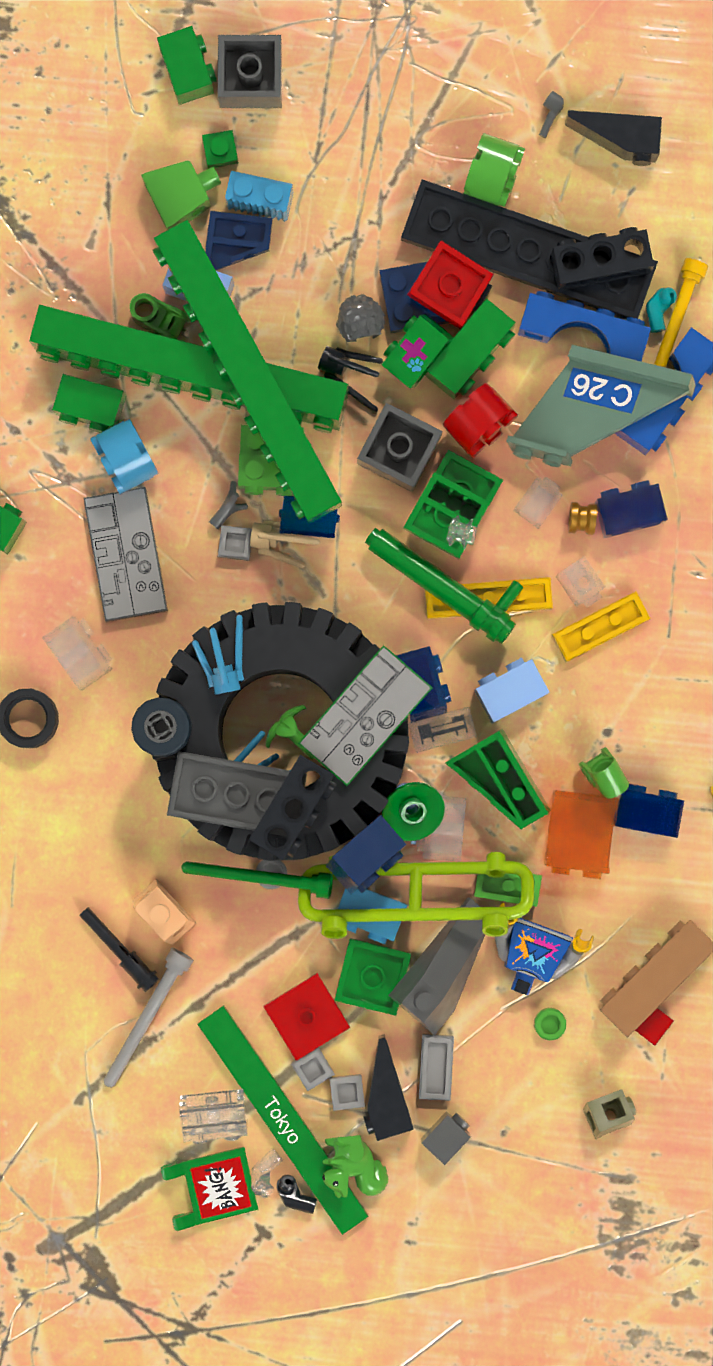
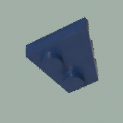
(236, 238)

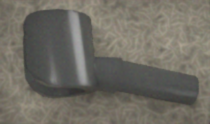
(555, 104)

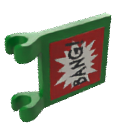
(216, 1185)

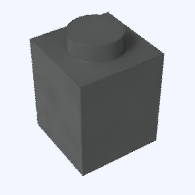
(446, 1136)

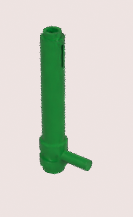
(480, 613)

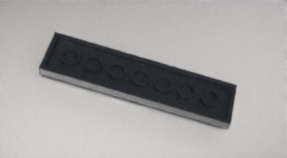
(514, 246)

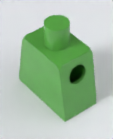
(180, 191)

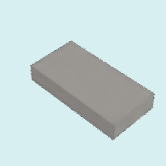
(436, 1067)

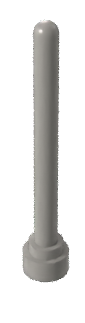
(176, 964)

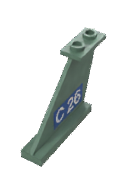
(592, 401)

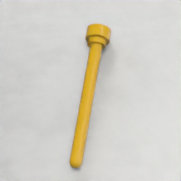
(692, 272)

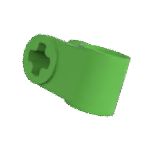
(161, 317)
(605, 774)

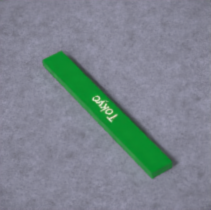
(279, 1115)

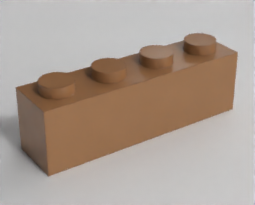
(658, 978)

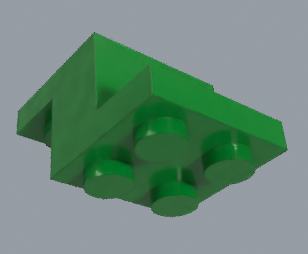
(452, 490)

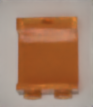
(580, 833)

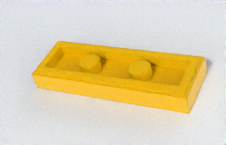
(601, 626)

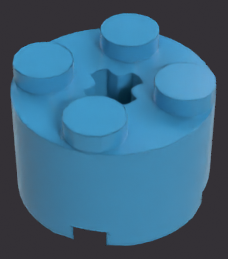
(124, 456)

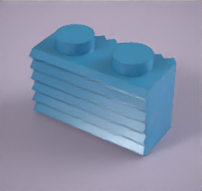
(259, 195)

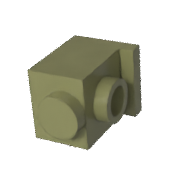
(616, 1102)

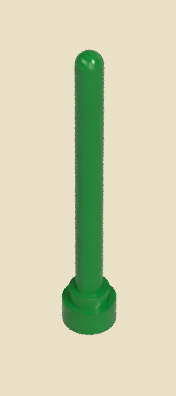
(317, 884)

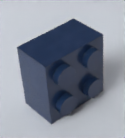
(365, 855)

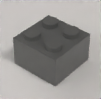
(250, 71)
(399, 447)

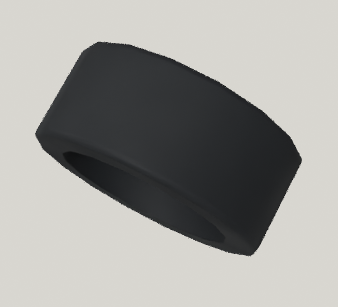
(49, 729)

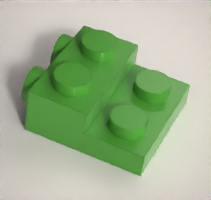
(254, 471)

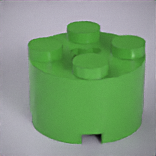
(493, 170)

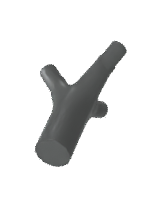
(228, 507)

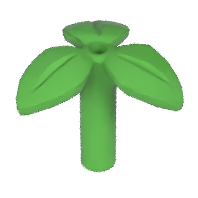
(287, 728)

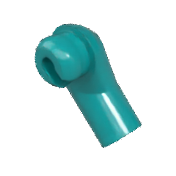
(657, 306)

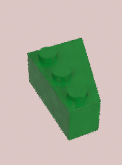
(501, 778)

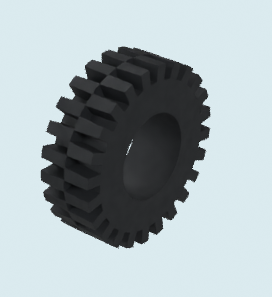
(298, 644)

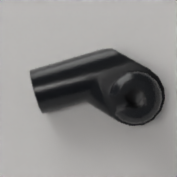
(292, 1196)

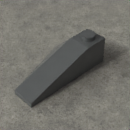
(439, 975)

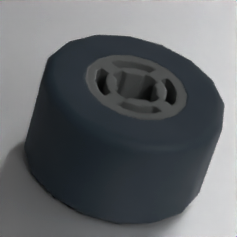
(171, 731)

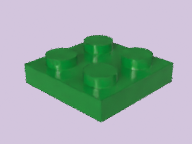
(371, 975)

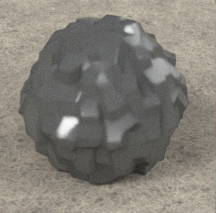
(360, 318)

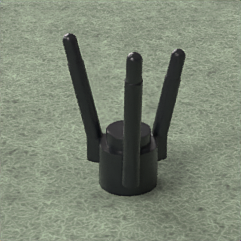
(337, 361)

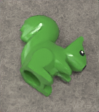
(351, 1160)

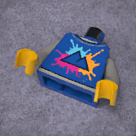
(538, 952)

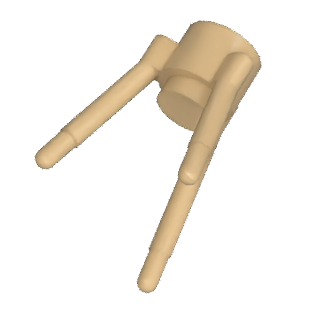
(265, 536)

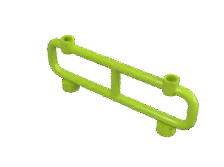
(493, 918)

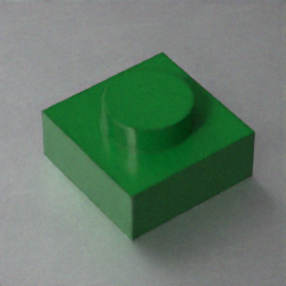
(220, 149)

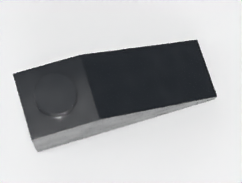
(625, 135)
(386, 1101)

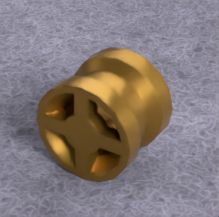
(582, 518)

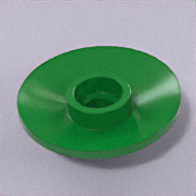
(421, 819)

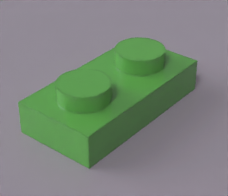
(504, 888)

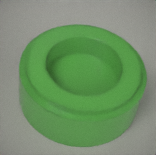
(550, 1024)

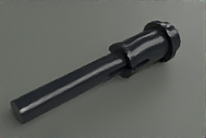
(129, 961)

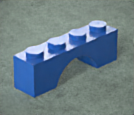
(547, 317)
(691, 356)

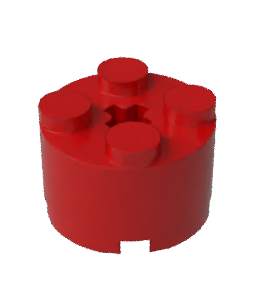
(479, 419)

